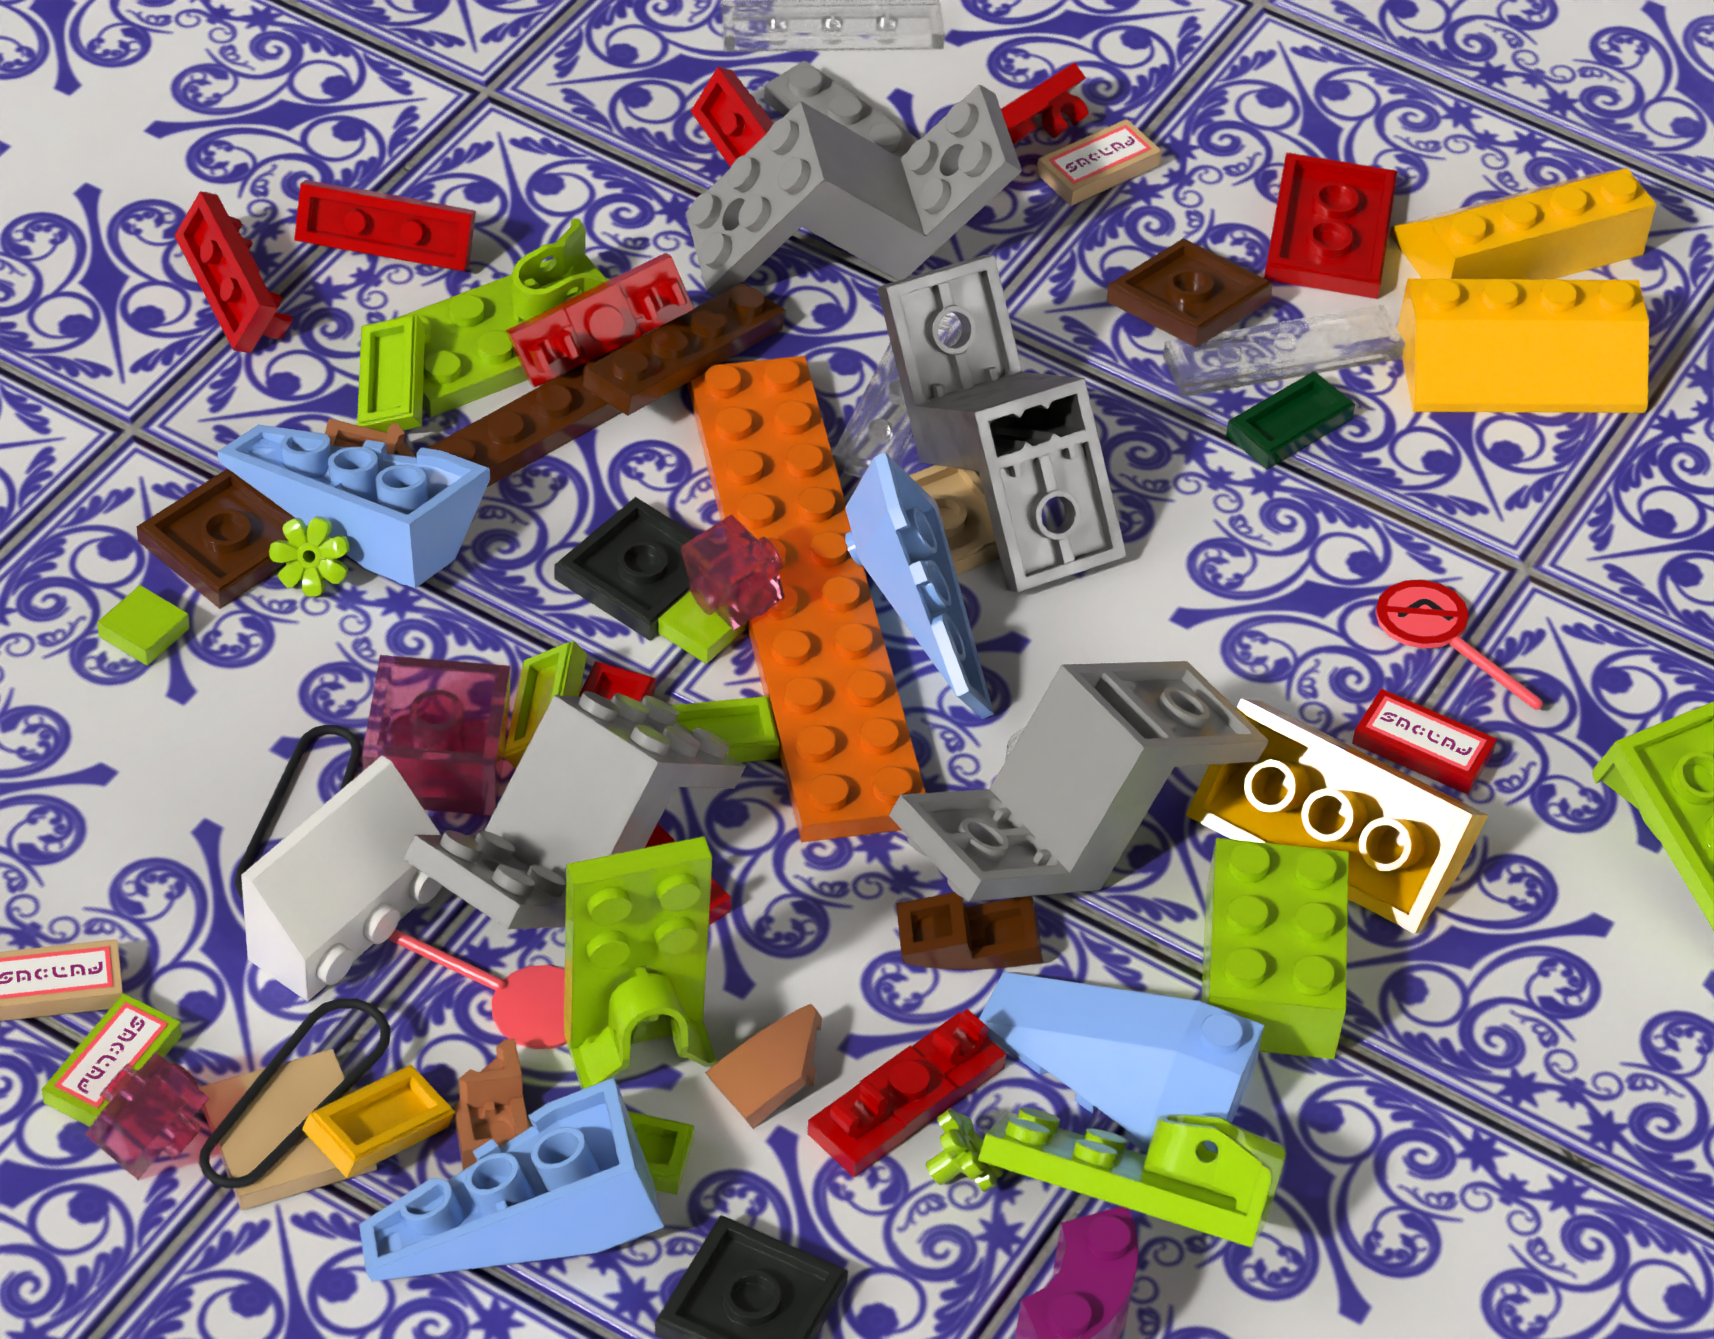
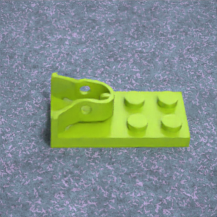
(467, 336)
(1671, 783)
(636, 955)
(1176, 1181)

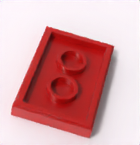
(1331, 225)

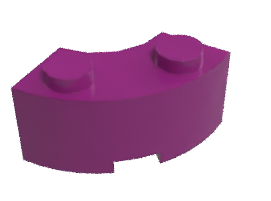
(1090, 1281)

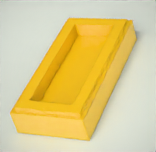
(378, 1120)

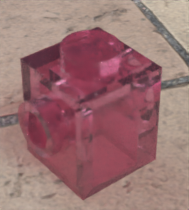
(733, 572)
(148, 1114)

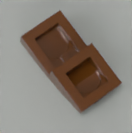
(983, 936)

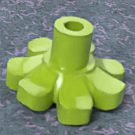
(310, 555)
(961, 1153)

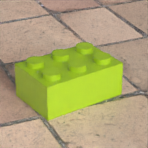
(1278, 942)

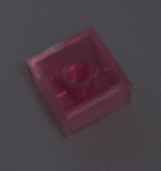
(442, 729)

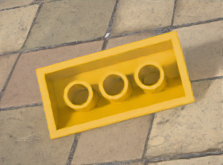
(1534, 232)
(1525, 345)
(1326, 795)

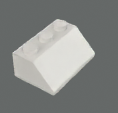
(337, 882)

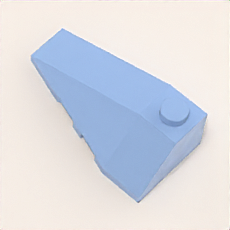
(395, 509)
(907, 555)
(1127, 1049)
(546, 1194)

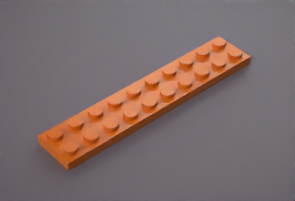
(821, 644)

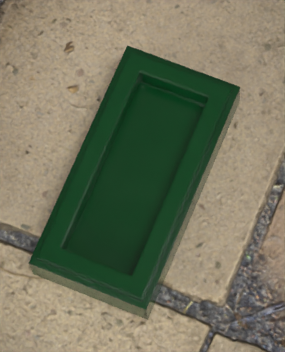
(1290, 420)

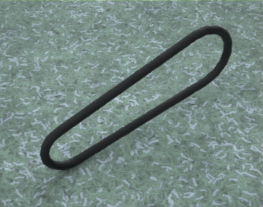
(284, 782)
(268, 1072)

